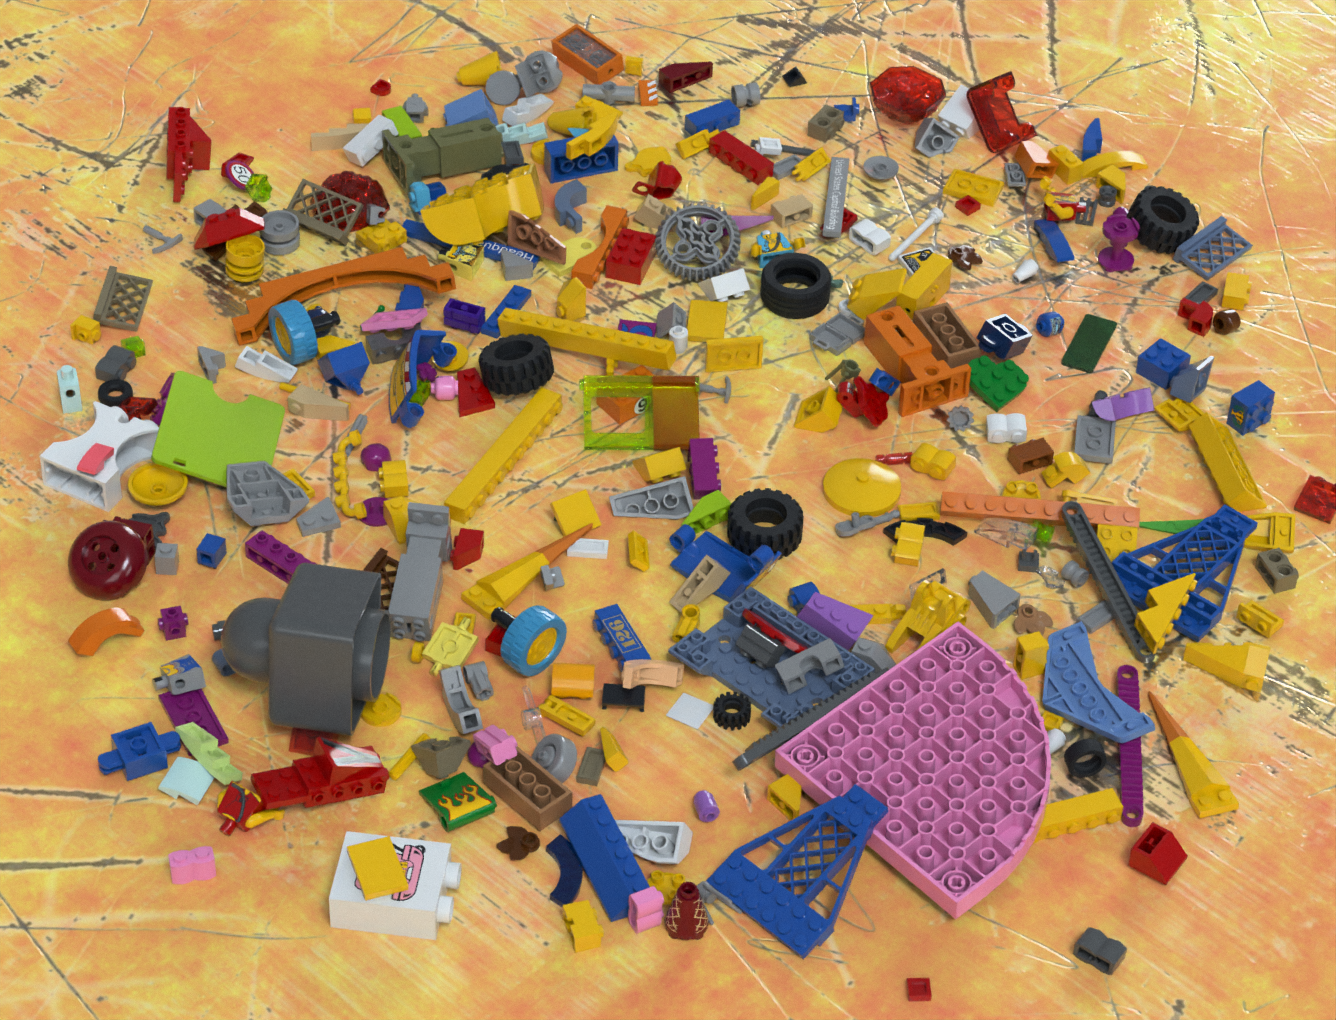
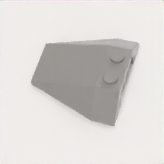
(263, 493)

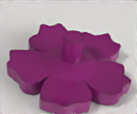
(426, 371)

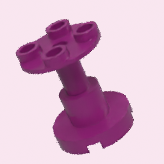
(1120, 232)

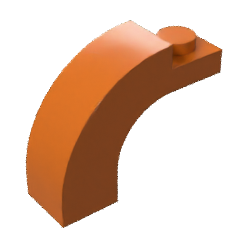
(102, 625)

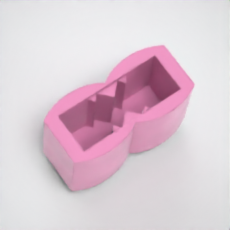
(192, 865)
(645, 909)

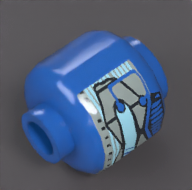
(1050, 324)

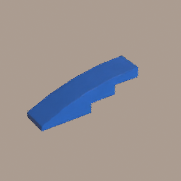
(1054, 240)

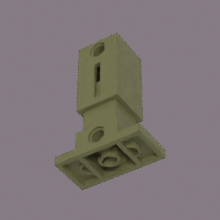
(444, 151)

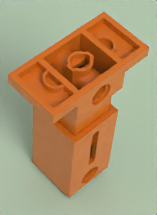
(908, 357)

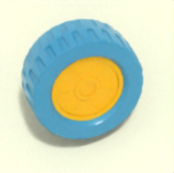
(295, 331)
(530, 638)

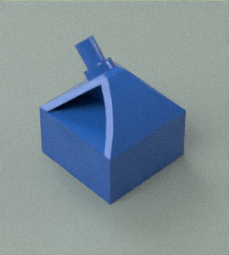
(345, 367)

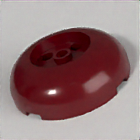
(129, 560)

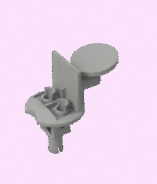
(505, 87)

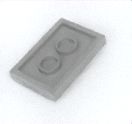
(1095, 439)

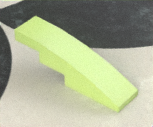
(206, 751)

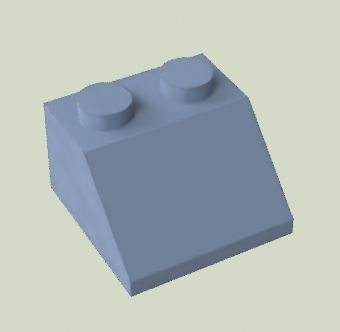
(1192, 380)

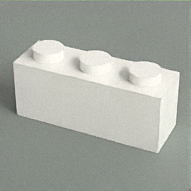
(368, 141)

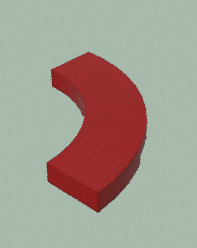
(773, 632)

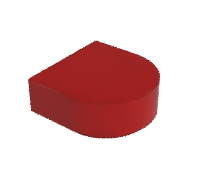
(381, 88)

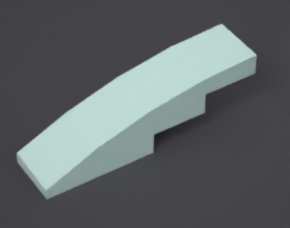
(522, 132)

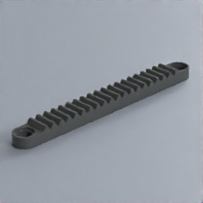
(1105, 577)
(799, 723)

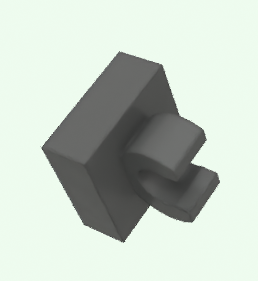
(1028, 561)

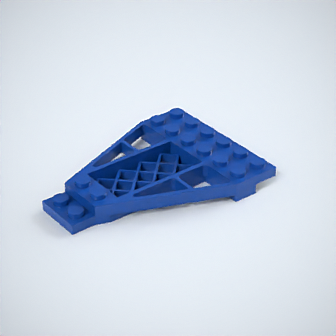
(1223, 530)
(769, 901)

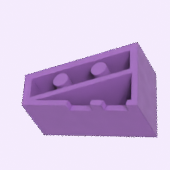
(834, 619)

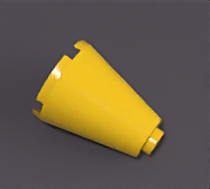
(479, 70)
(572, 118)

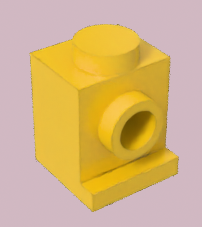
(85, 330)

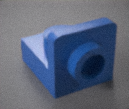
(849, 110)

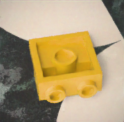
(382, 236)

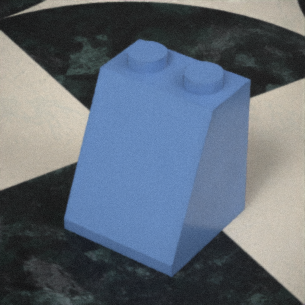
(470, 108)

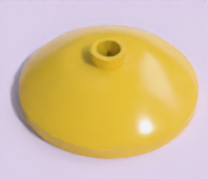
(157, 484)

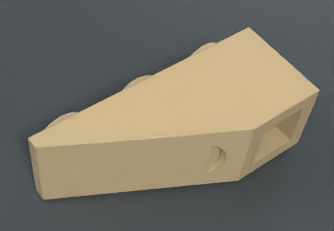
(652, 212)

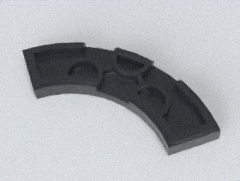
(944, 531)

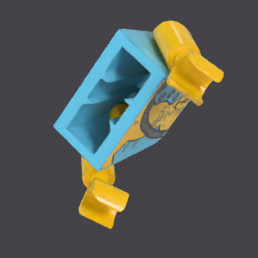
(772, 245)

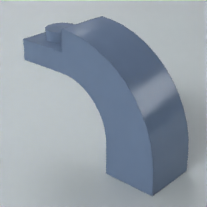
(566, 199)

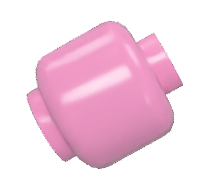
(444, 387)

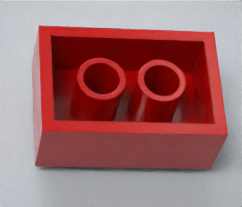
(631, 256)

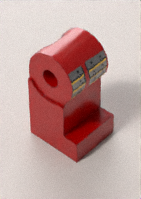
(848, 398)

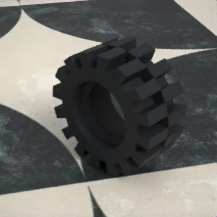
(735, 702)

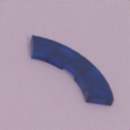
(570, 869)

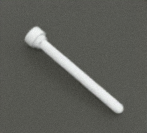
(934, 216)

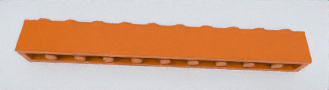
(1029, 510)

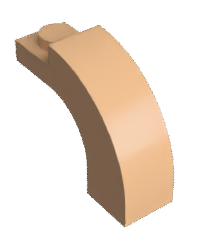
(652, 672)

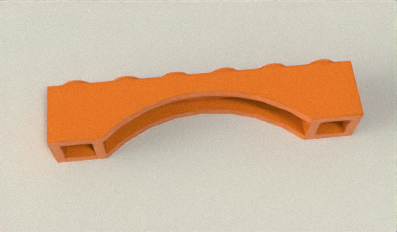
(590, 266)

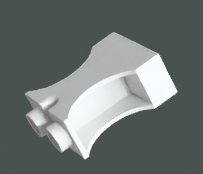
(131, 442)

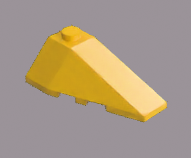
(1236, 664)

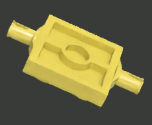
(450, 646)

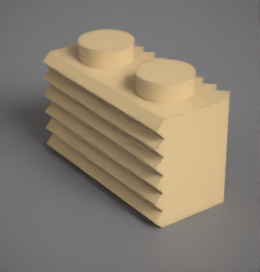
(791, 210)

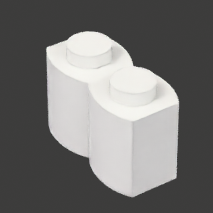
(869, 237)
(1006, 428)

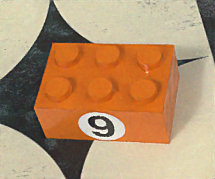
(624, 408)

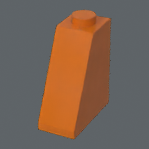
(1035, 160)

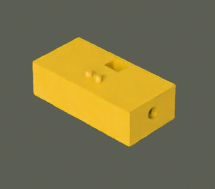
(926, 285)

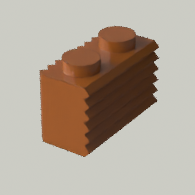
(1030, 455)

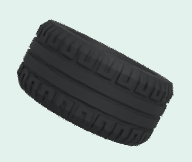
(795, 269)

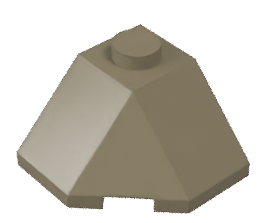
(441, 756)

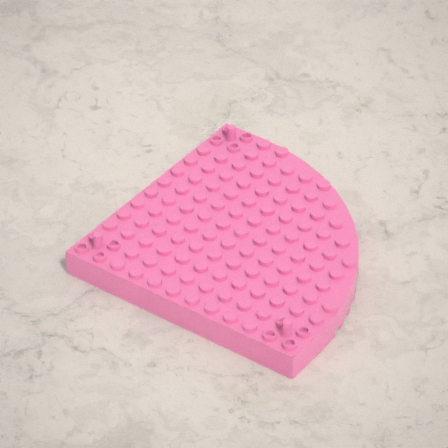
(951, 755)

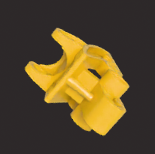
(930, 614)

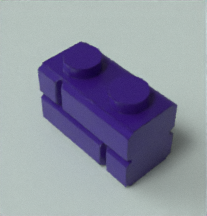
(464, 316)

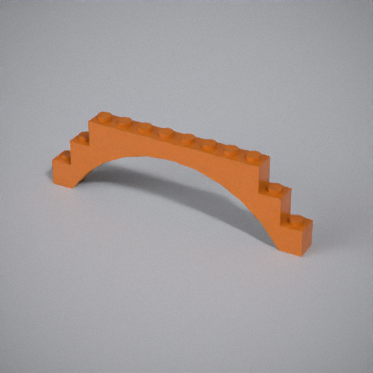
(382, 267)

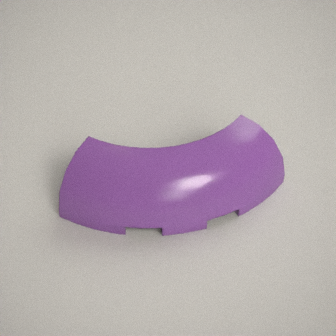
(1118, 407)

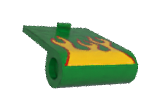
(458, 801)

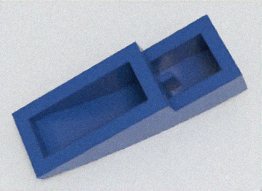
(1092, 140)

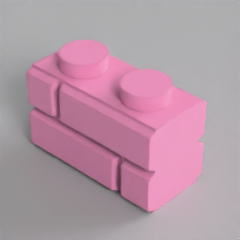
(495, 744)

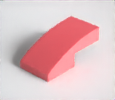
(94, 458)

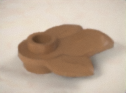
(1031, 622)

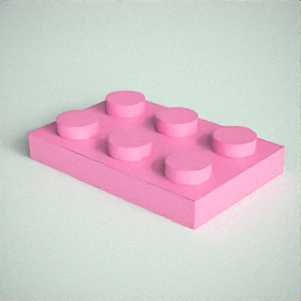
(394, 319)

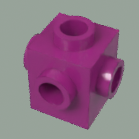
(173, 622)

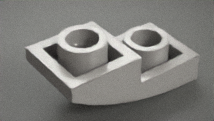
(1014, 174)

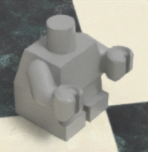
(416, 108)

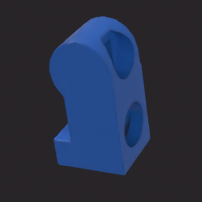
(884, 380)

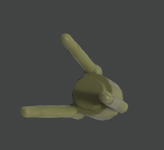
(849, 369)

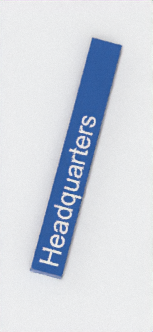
(491, 249)

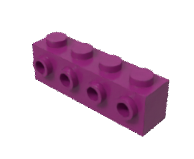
(273, 555)

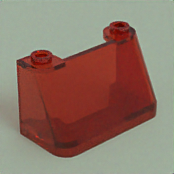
(996, 114)

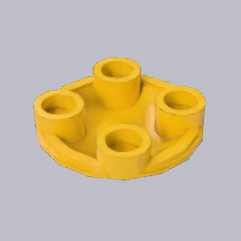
(1022, 489)
(666, 883)

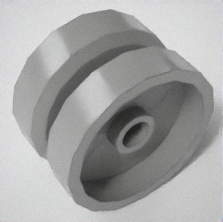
(280, 232)

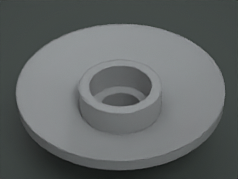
(880, 167)

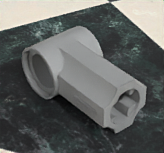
(477, 676)

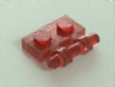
(138, 406)

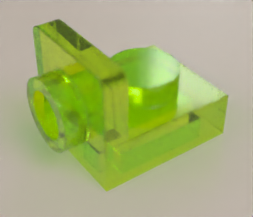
(134, 344)

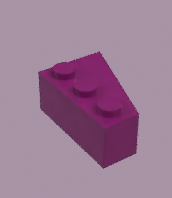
(703, 467)

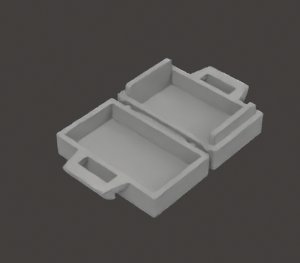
(838, 333)

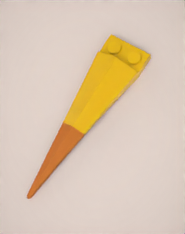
(508, 582)
(1204, 785)

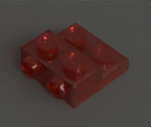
(1317, 499)

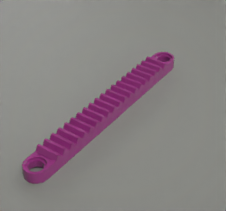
(1130, 752)

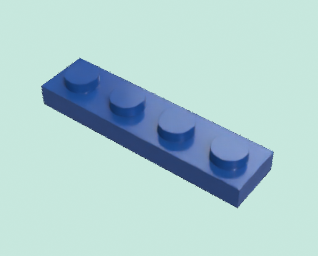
(515, 300)

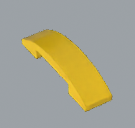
(1118, 159)

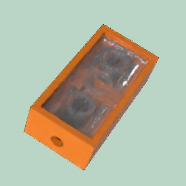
(587, 55)

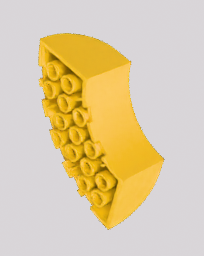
(484, 207)

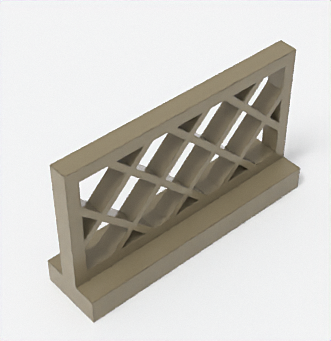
(319, 227)
(108, 297)

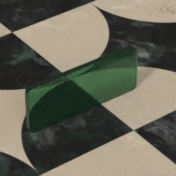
(1089, 343)

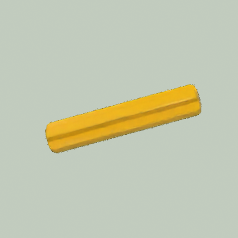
(406, 760)

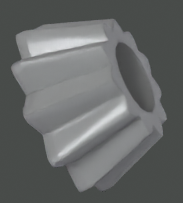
(960, 418)

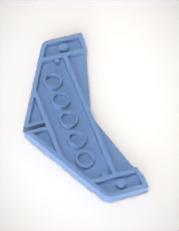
(1078, 695)

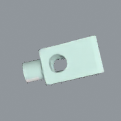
(67, 381)

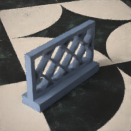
(1203, 240)

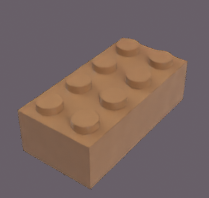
(947, 335)
(528, 789)

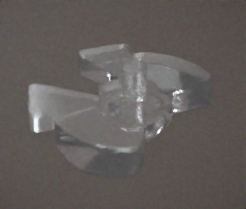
(1049, 577)

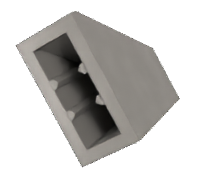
(993, 598)

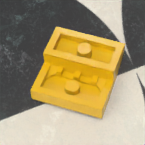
(1179, 413)

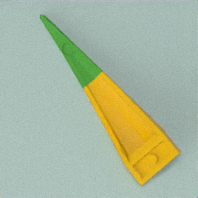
(1272, 530)

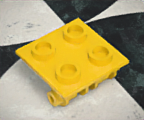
(1117, 539)

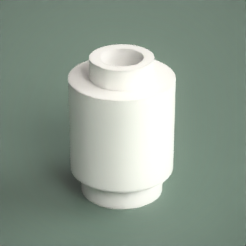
(680, 337)

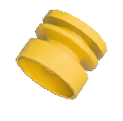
(245, 258)

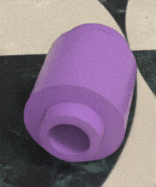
(706, 806)

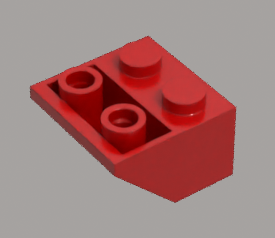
(1157, 854)

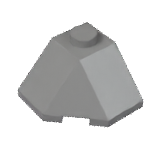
(934, 138)
(873, 654)

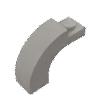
(460, 709)

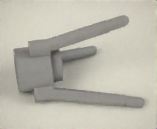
(710, 894)

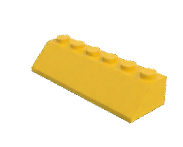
(1226, 464)

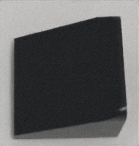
(794, 77)

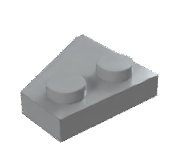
(318, 519)

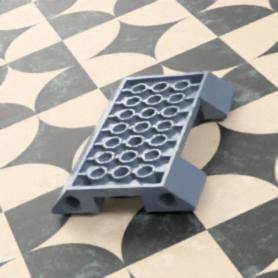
(761, 685)

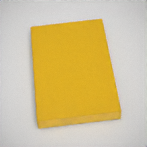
(979, 187)
(706, 320)
(734, 353)
(377, 868)

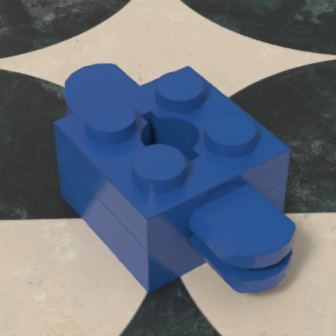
(135, 741)

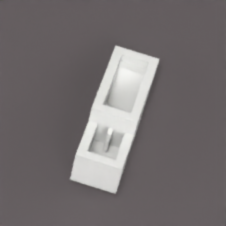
(527, 109)
(265, 366)

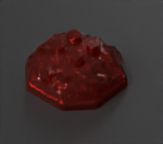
(907, 93)
(356, 187)

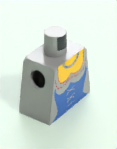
(180, 676)

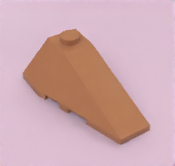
(530, 237)

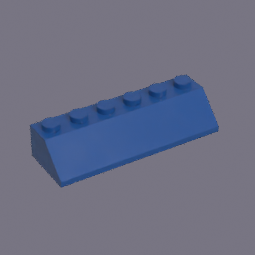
(603, 854)

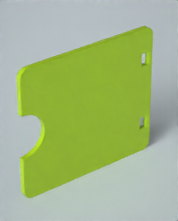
(211, 432)

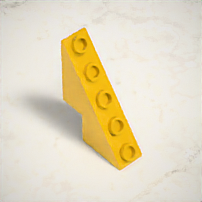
(1164, 608)

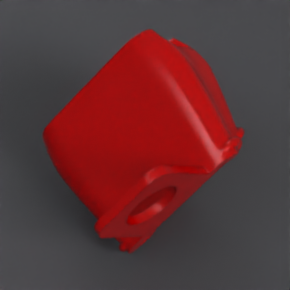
(661, 183)

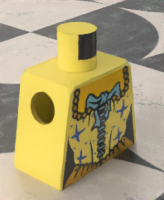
(464, 259)

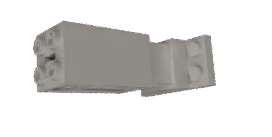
(420, 572)

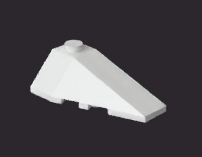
(657, 840)

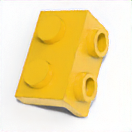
(1259, 618)

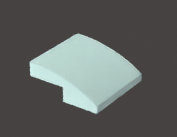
(186, 779)

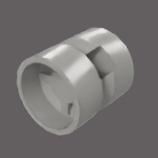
(745, 94)

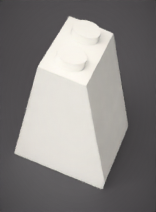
(958, 114)

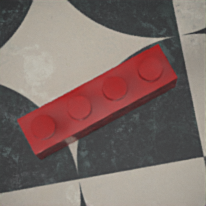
(741, 157)

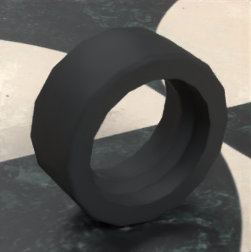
(1089, 767)

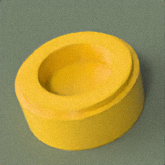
(416, 655)

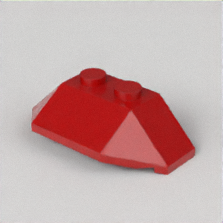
(227, 226)

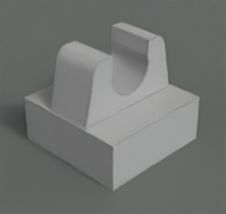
(372, 214)

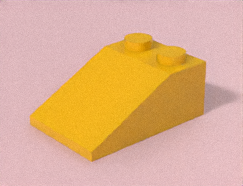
(875, 291)

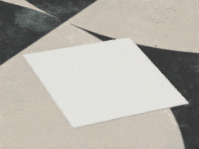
(690, 710)

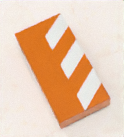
(648, 92)

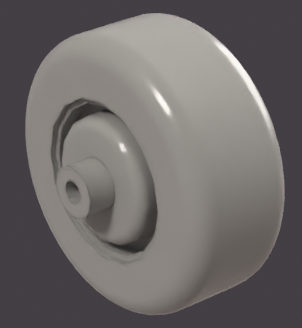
(556, 755)

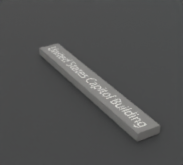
(836, 197)

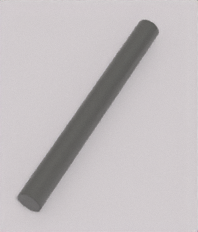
(790, 149)

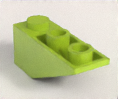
(708, 512)

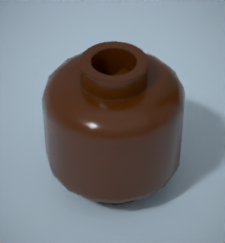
(1226, 321)

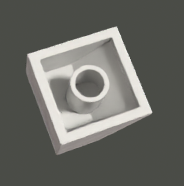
(725, 285)

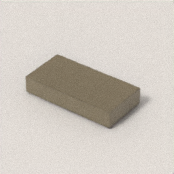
(591, 766)

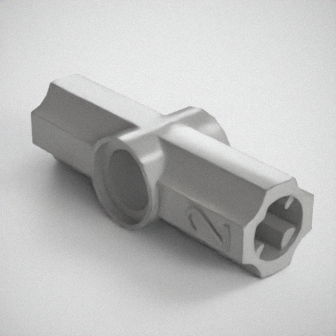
(609, 92)

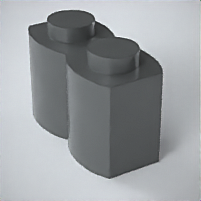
(115, 364)
(1100, 951)

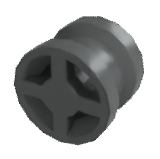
(1107, 196)

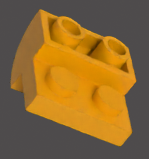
(573, 680)

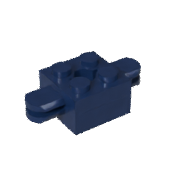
(1003, 337)

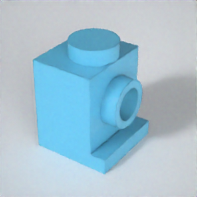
(419, 196)

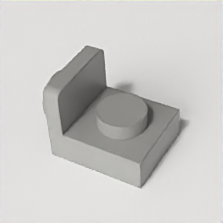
(552, 577)

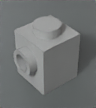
(166, 559)

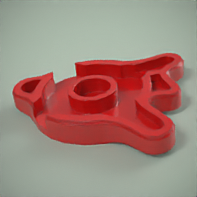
(871, 402)

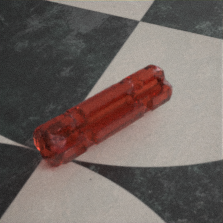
(894, 458)

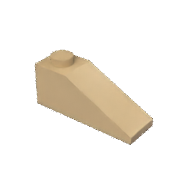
(316, 405)
(701, 583)

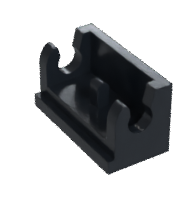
(617, 695)

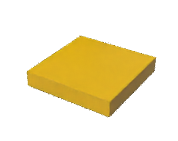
(575, 512)

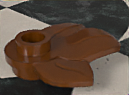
(964, 256)
(519, 843)

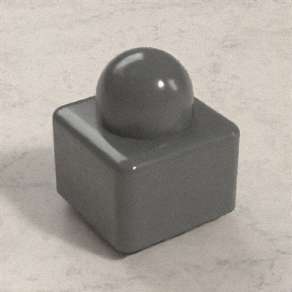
(314, 647)

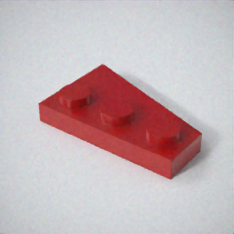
(472, 393)

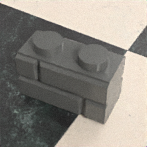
(760, 646)

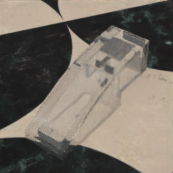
(1007, 532)

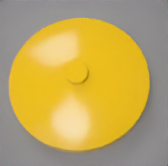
(861, 487)

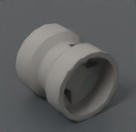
(1073, 572)

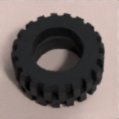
(1163, 218)
(516, 364)
(765, 507)

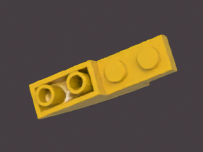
(595, 139)

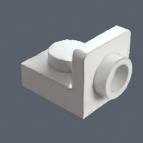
(768, 146)

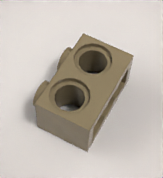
(825, 123)
(1276, 570)

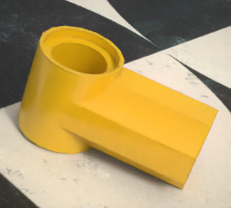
(688, 622)

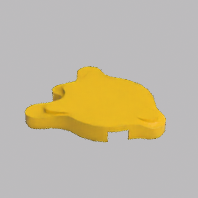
(648, 159)

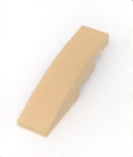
(336, 138)

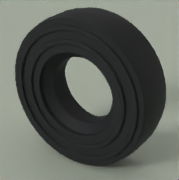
(114, 385)

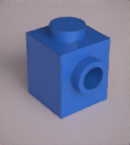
(211, 550)

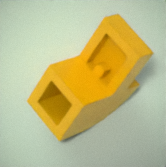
(1065, 465)

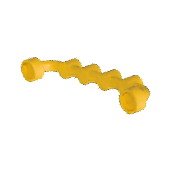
(341, 472)

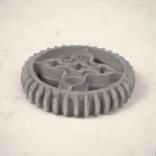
(699, 238)

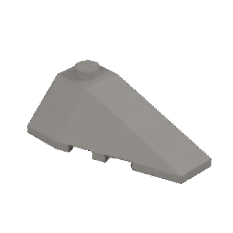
(661, 500)

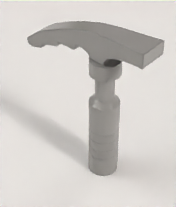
(169, 242)
(722, 391)

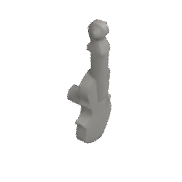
(857, 524)

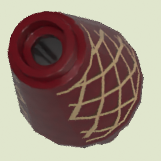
(686, 914)

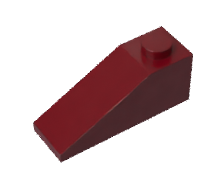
(684, 74)

